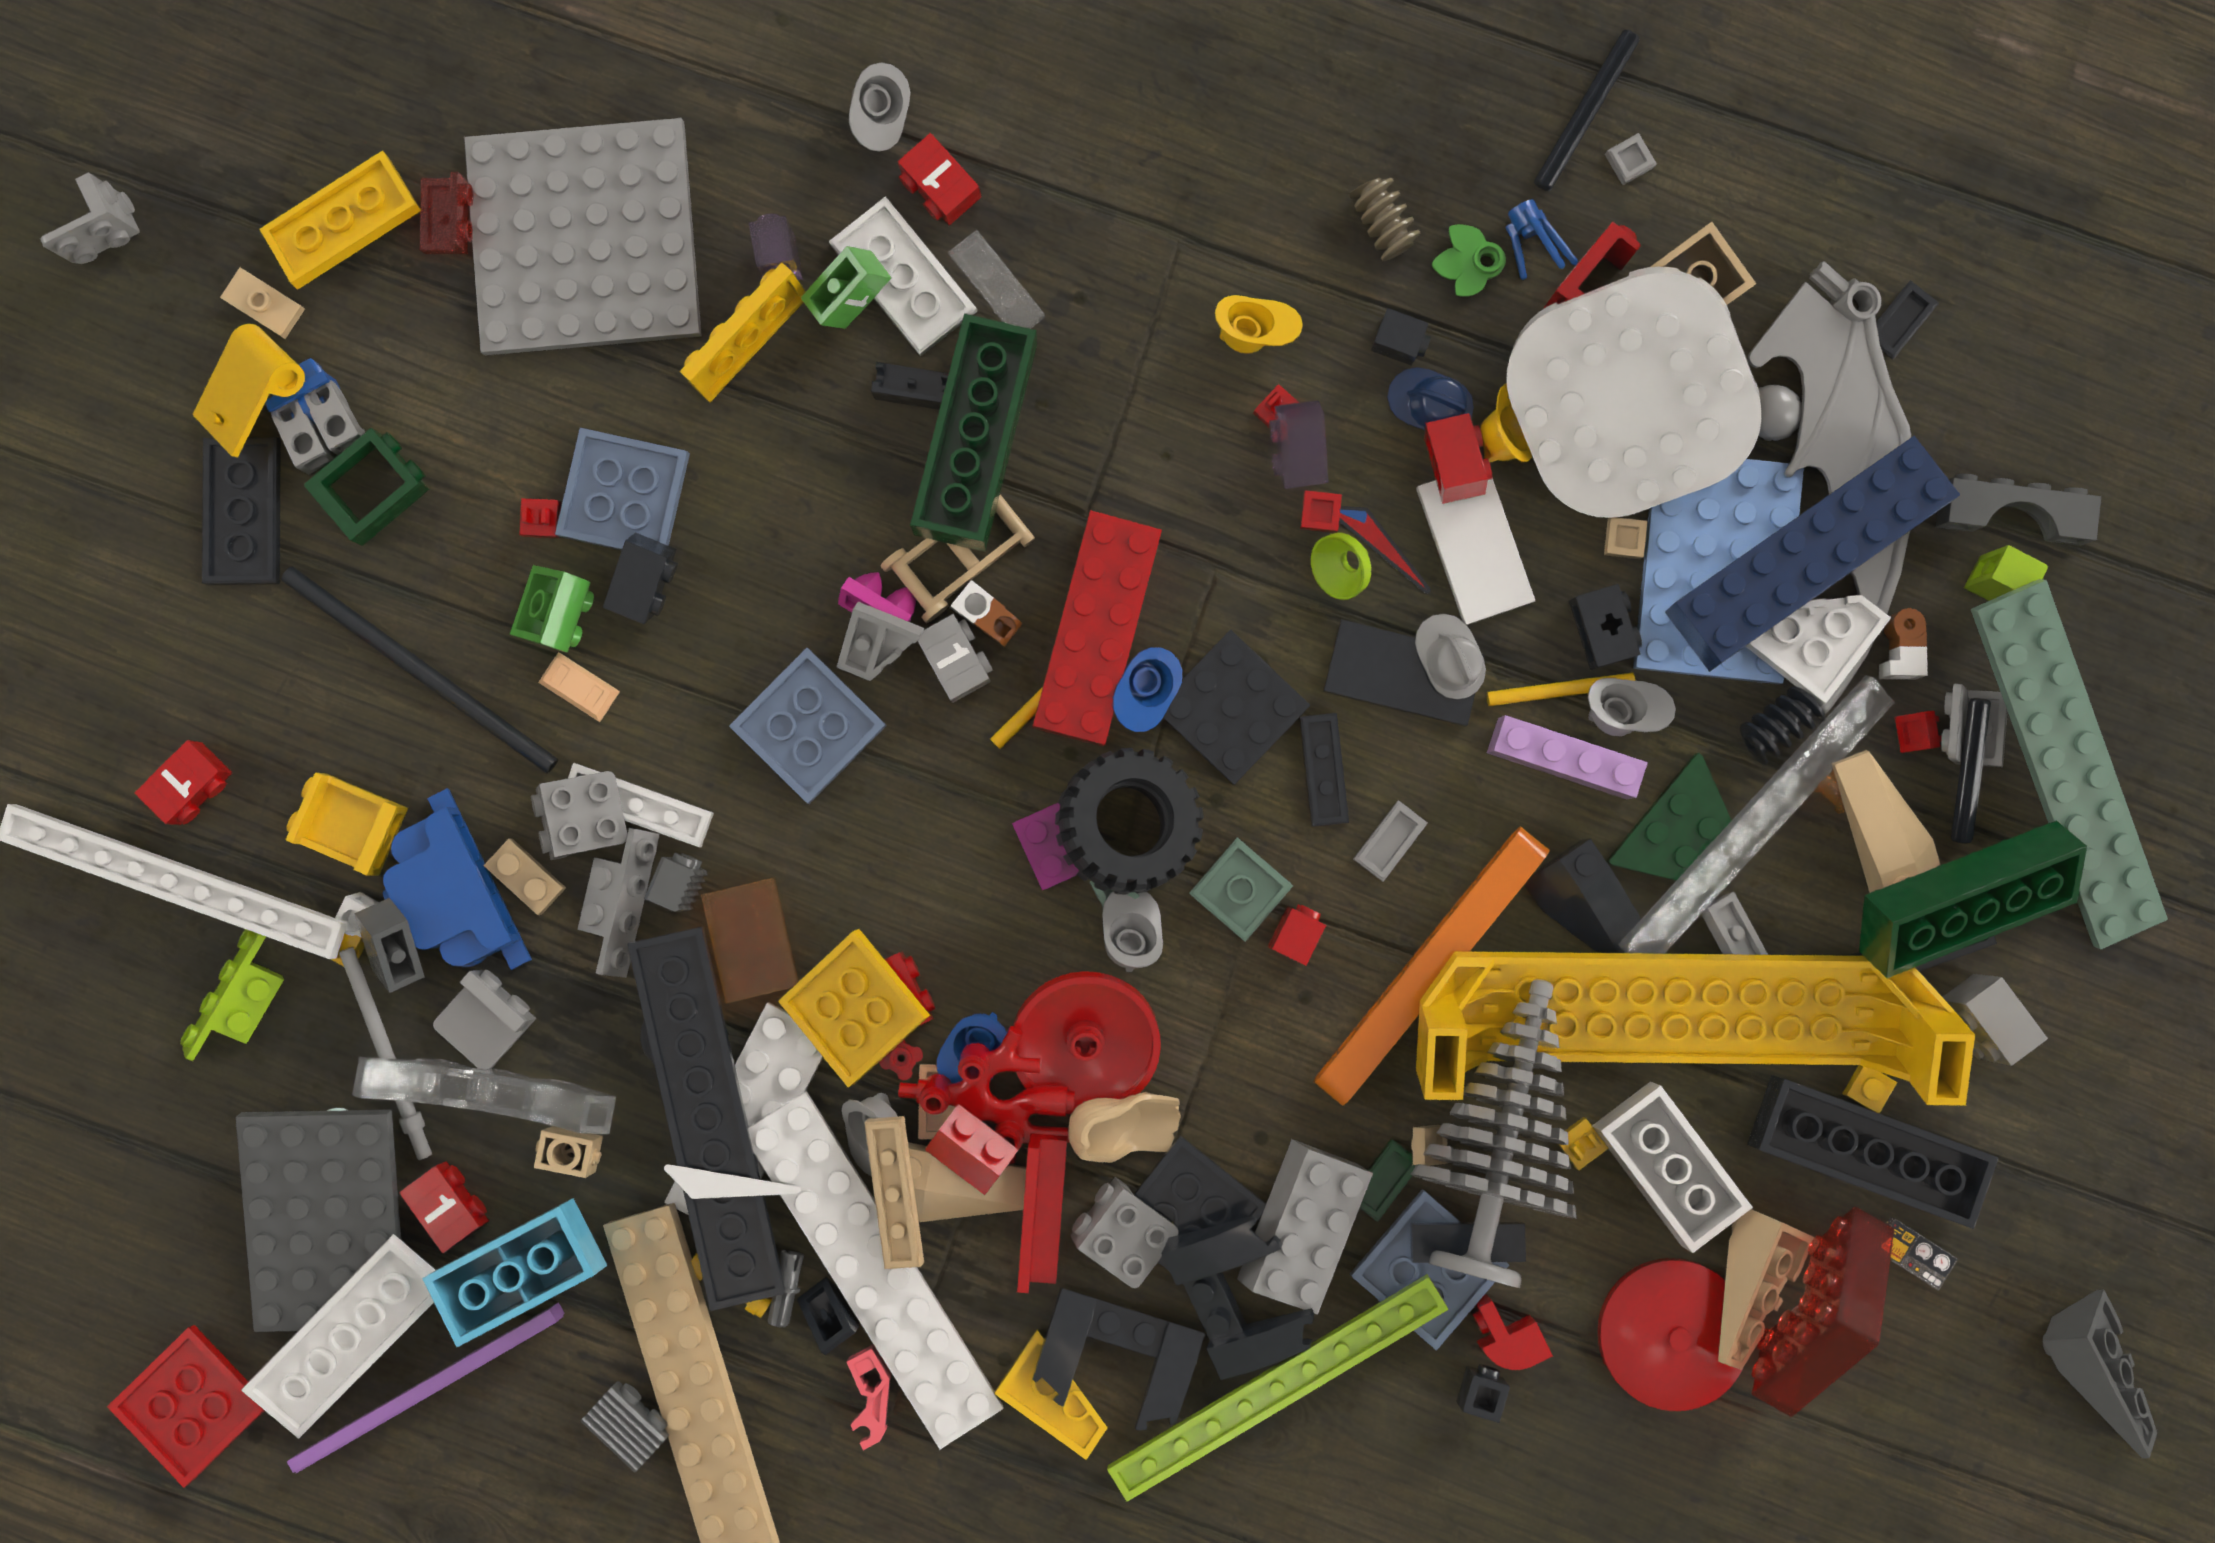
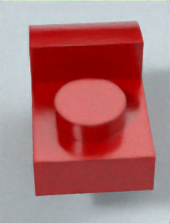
(1511, 1346)

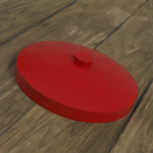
(1090, 1036)
(1664, 1334)

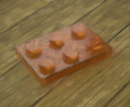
(750, 940)

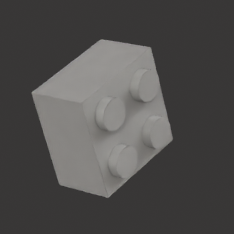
(1997, 1018)

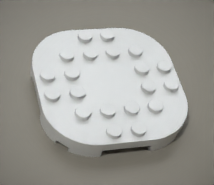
(1634, 393)

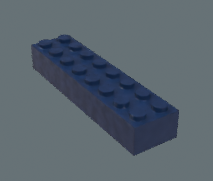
(1811, 553)

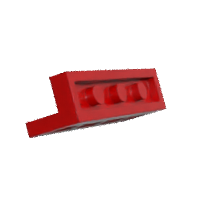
(1042, 1210)

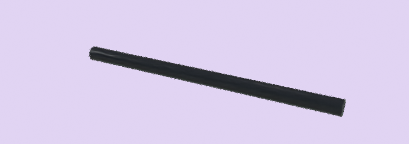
(419, 669)

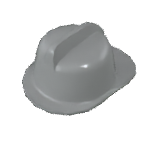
(879, 106)
(1450, 656)
(1629, 706)
(1132, 930)
(854, 1116)

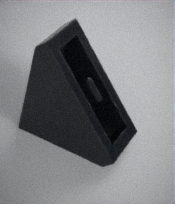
(828, 1315)

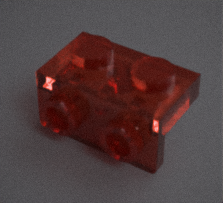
(445, 215)

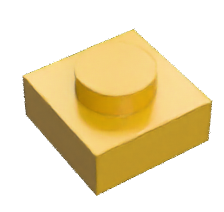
(1869, 1088)

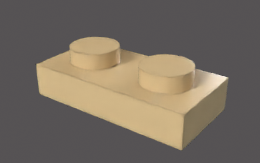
(524, 876)

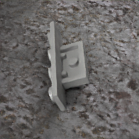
(616, 900)

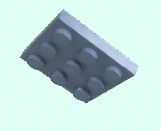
(620, 490)
(807, 725)
(1390, 1269)

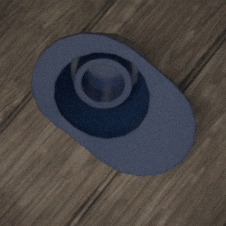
(1427, 396)

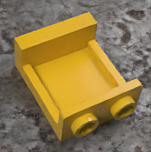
(346, 823)

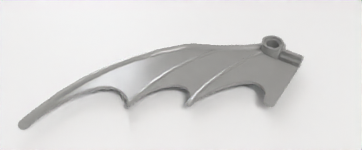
(1846, 404)

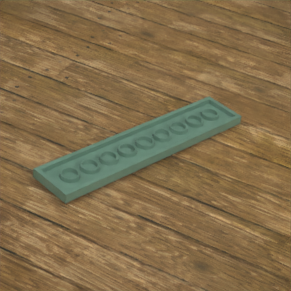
(2069, 759)

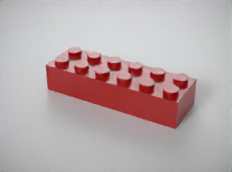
(1096, 628)

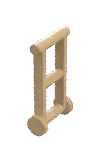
(937, 605)

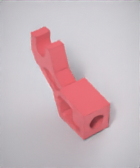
(875, 1412)

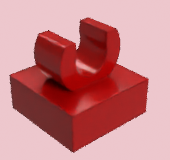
(1266, 409)
(1321, 511)
(539, 518)
(1918, 731)

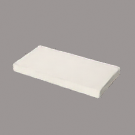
(921, 293)
(1477, 553)

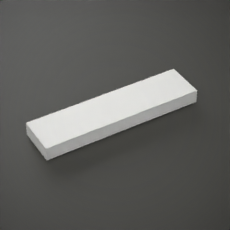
(658, 811)

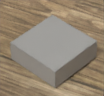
(1630, 159)

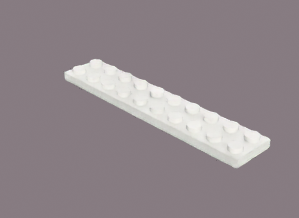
(889, 1303)

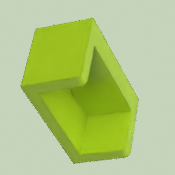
(2003, 572)

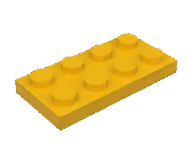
(340, 220)
(744, 333)

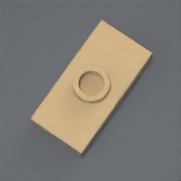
(262, 303)

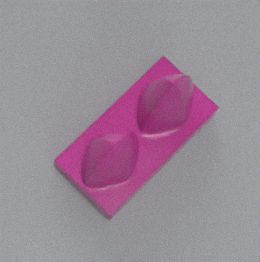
(868, 591)

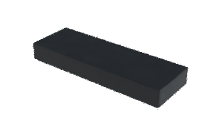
(1324, 769)
(1455, 1239)

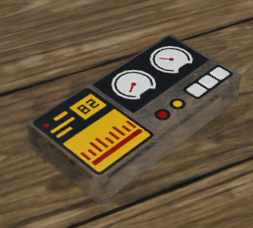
(1920, 1255)

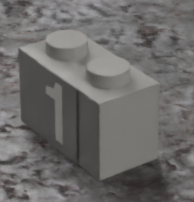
(953, 657)

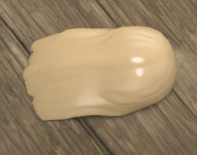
(1115, 1127)

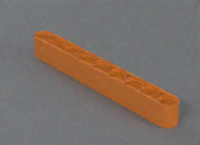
(1456, 932)

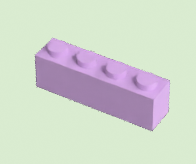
(1567, 757)

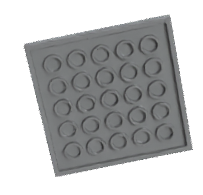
(583, 236)

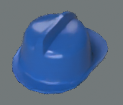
(1147, 689)
(972, 1029)

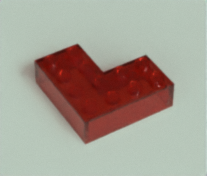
(1835, 1318)

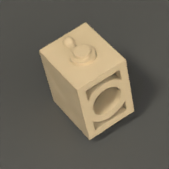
(556, 1157)

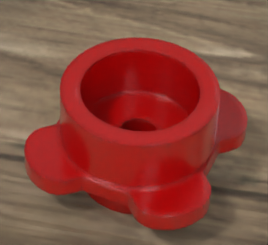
(904, 1068)

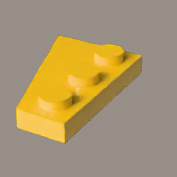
(1074, 1424)

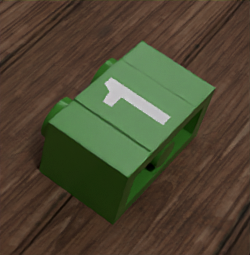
(846, 287)

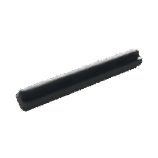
(1970, 770)

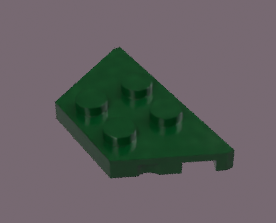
(1676, 825)

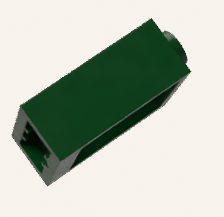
(363, 530)

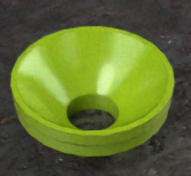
(1332, 569)

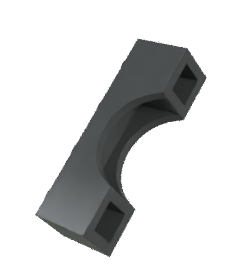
(2061, 515)

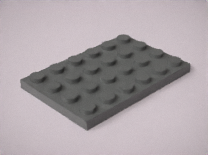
(313, 1205)

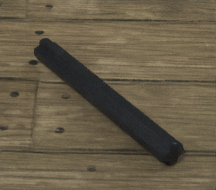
(1586, 110)

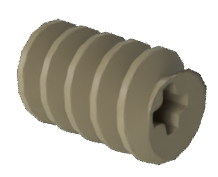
(1384, 217)

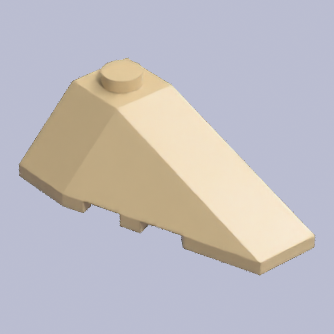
(1884, 827)
(946, 1195)
(1759, 1263)

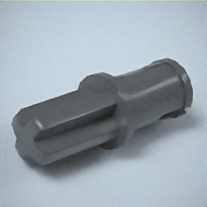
(782, 1304)

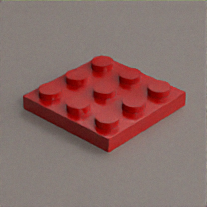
(187, 1406)

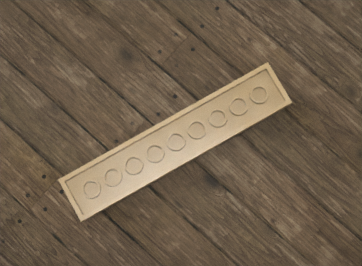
(689, 1378)

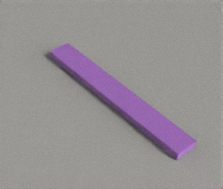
(426, 1388)

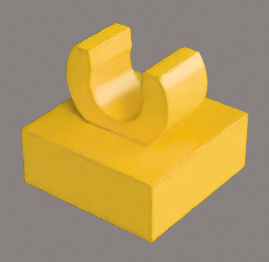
(1583, 1144)

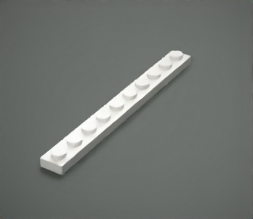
(172, 881)

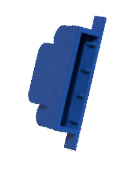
(449, 891)

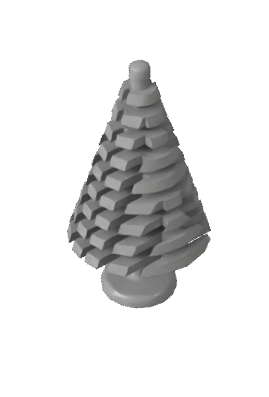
(1505, 1144)

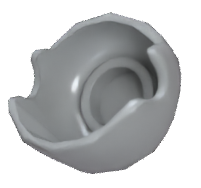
(1779, 412)

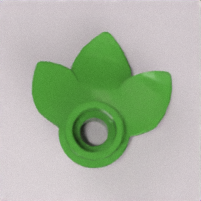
(1463, 260)

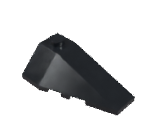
(1584, 897)

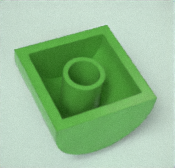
(552, 608)

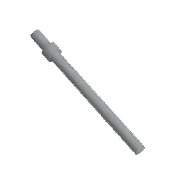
(411, 1121)

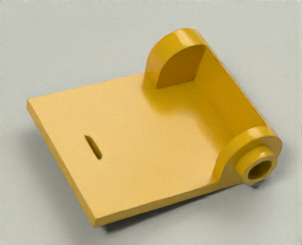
(241, 383)

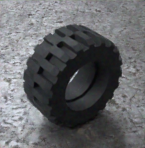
(1164, 789)

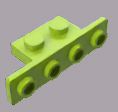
(237, 1001)

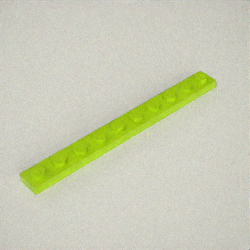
(1277, 1387)

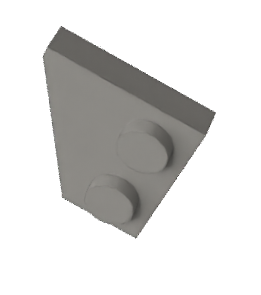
(874, 641)

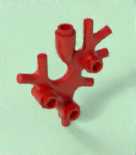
(973, 1093)

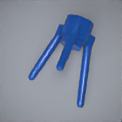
(1530, 221)

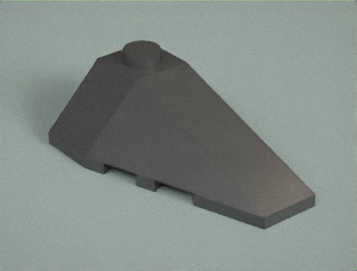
(2091, 1358)

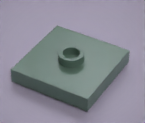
(1241, 889)

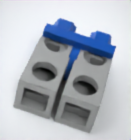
(314, 420)

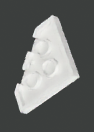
(1821, 643)

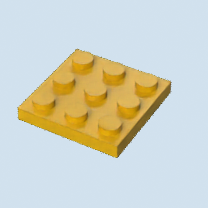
(853, 1008)

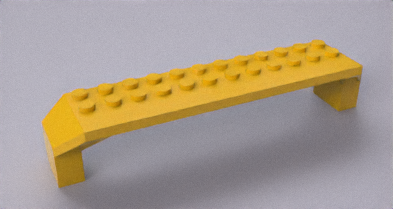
(1697, 1013)

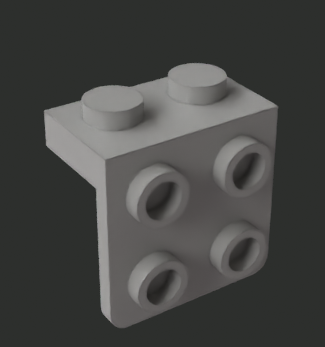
(104, 227)
(1956, 707)
(579, 814)
(483, 1019)
(1122, 1233)

